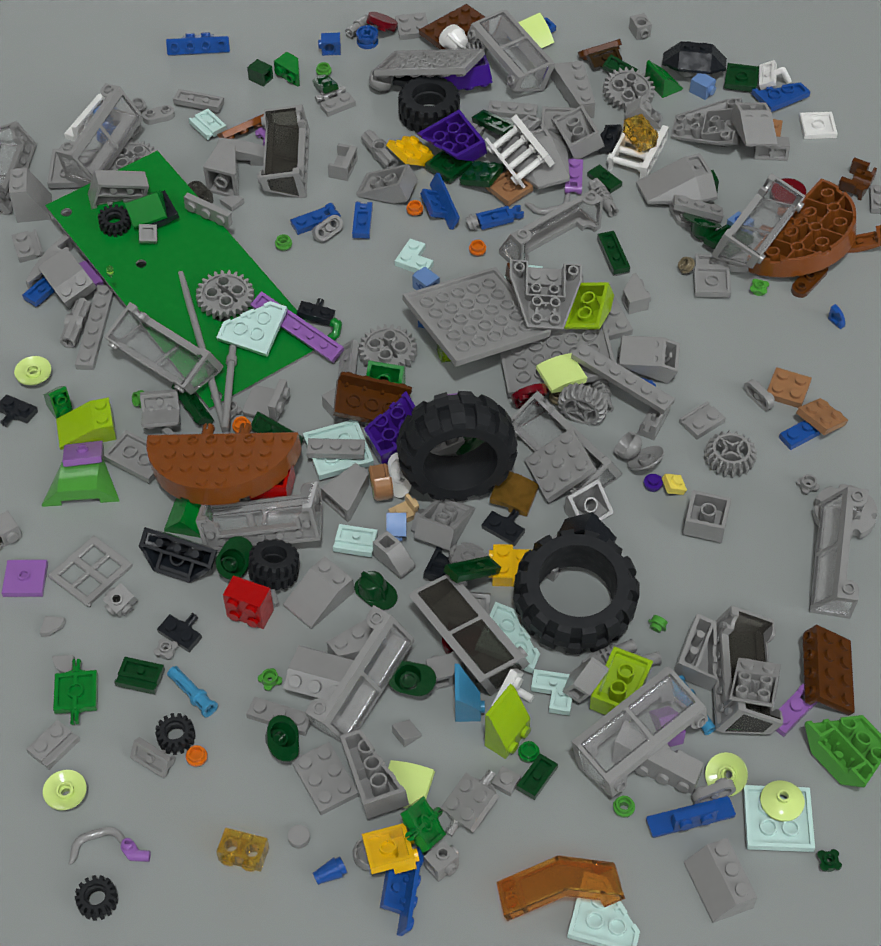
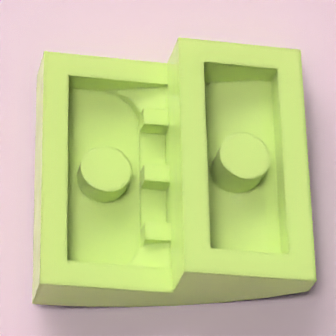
(537, 29)
(561, 372)
(414, 779)

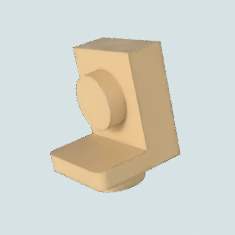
(409, 506)

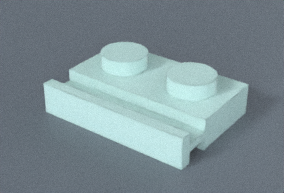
(207, 124)
(355, 540)

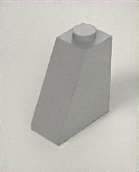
(346, 491)

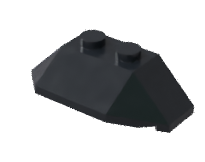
(694, 58)
(176, 555)

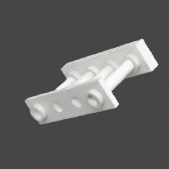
(534, 147)
(649, 157)

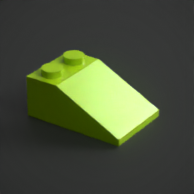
(590, 306)
(87, 423)
(625, 675)
(506, 723)

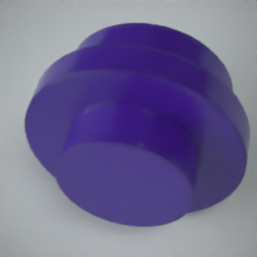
(653, 482)

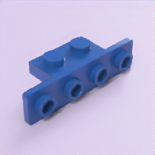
(197, 44)
(439, 202)
(690, 816)
(400, 894)

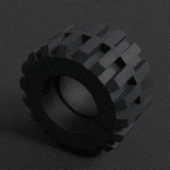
(273, 564)

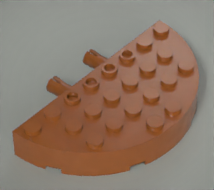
(814, 236)
(221, 466)

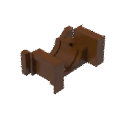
(861, 180)

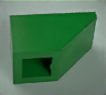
(288, 68)
(58, 401)

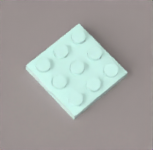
(330, 467)
(776, 835)

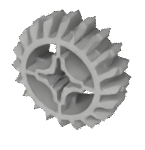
(582, 404)
(730, 458)

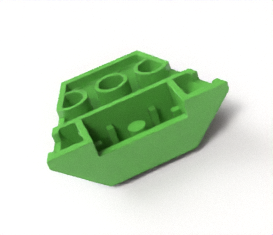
(80, 483)
(846, 748)

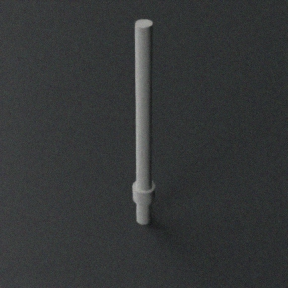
(231, 361)

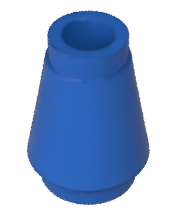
(330, 871)

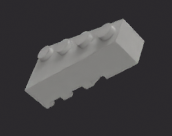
(574, 84)

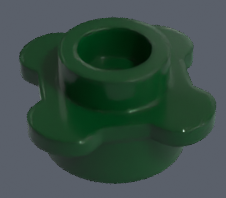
(828, 866)

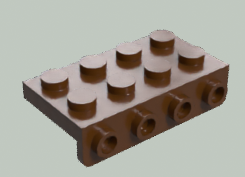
(462, 16)
(365, 397)
(828, 669)

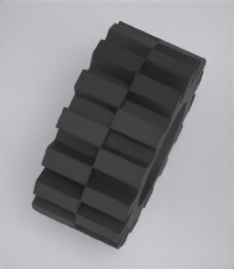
(114, 213)
(175, 723)
(102, 908)

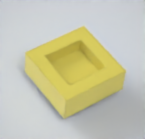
(674, 484)

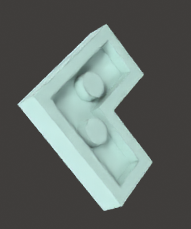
(411, 258)
(553, 684)

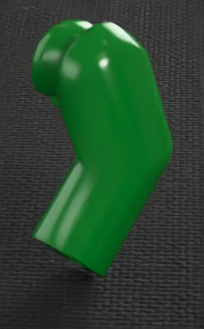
(336, 331)

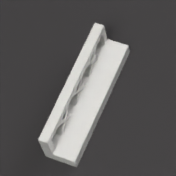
(80, 123)

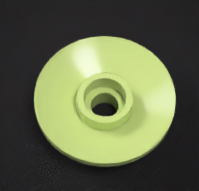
(32, 370)
(726, 762)
(61, 782)
(780, 808)

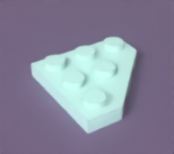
(254, 329)
(507, 620)
(602, 925)

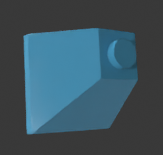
(467, 698)

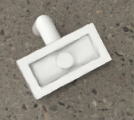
(768, 74)
(515, 678)

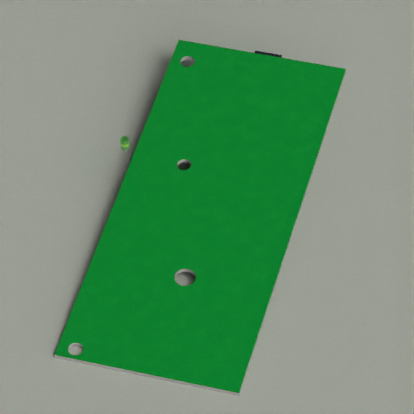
(184, 245)

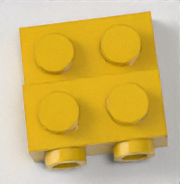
(410, 150)
(508, 560)
(390, 850)

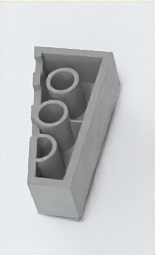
(672, 769)
(374, 781)

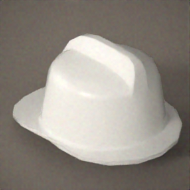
(453, 38)
(400, 484)

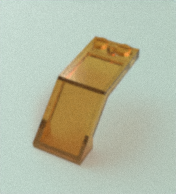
(556, 879)

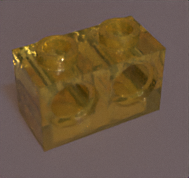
(640, 132)
(245, 845)

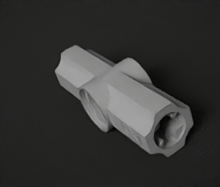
(379, 149)
(75, 323)

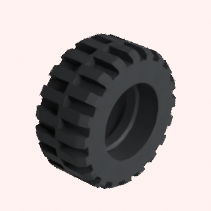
(427, 91)

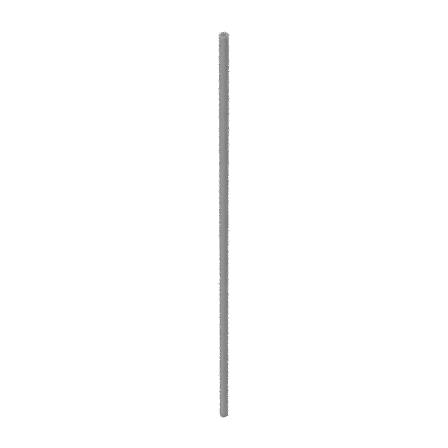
(212, 384)

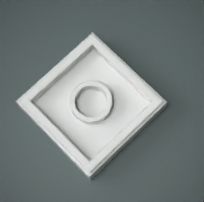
(818, 125)

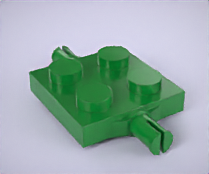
(75, 691)
(423, 824)

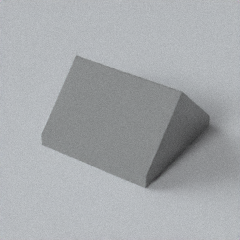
(588, 499)

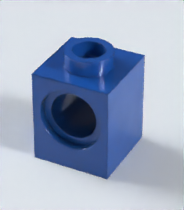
(330, 44)

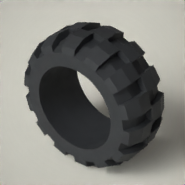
(453, 418)
(584, 552)

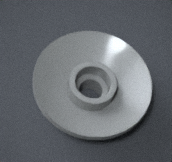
(646, 458)

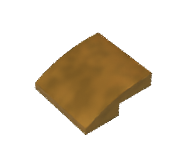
(515, 493)

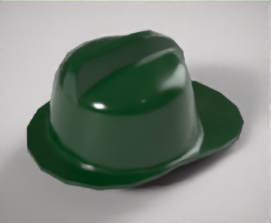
(700, 226)
(233, 557)
(375, 590)
(413, 679)
(282, 738)

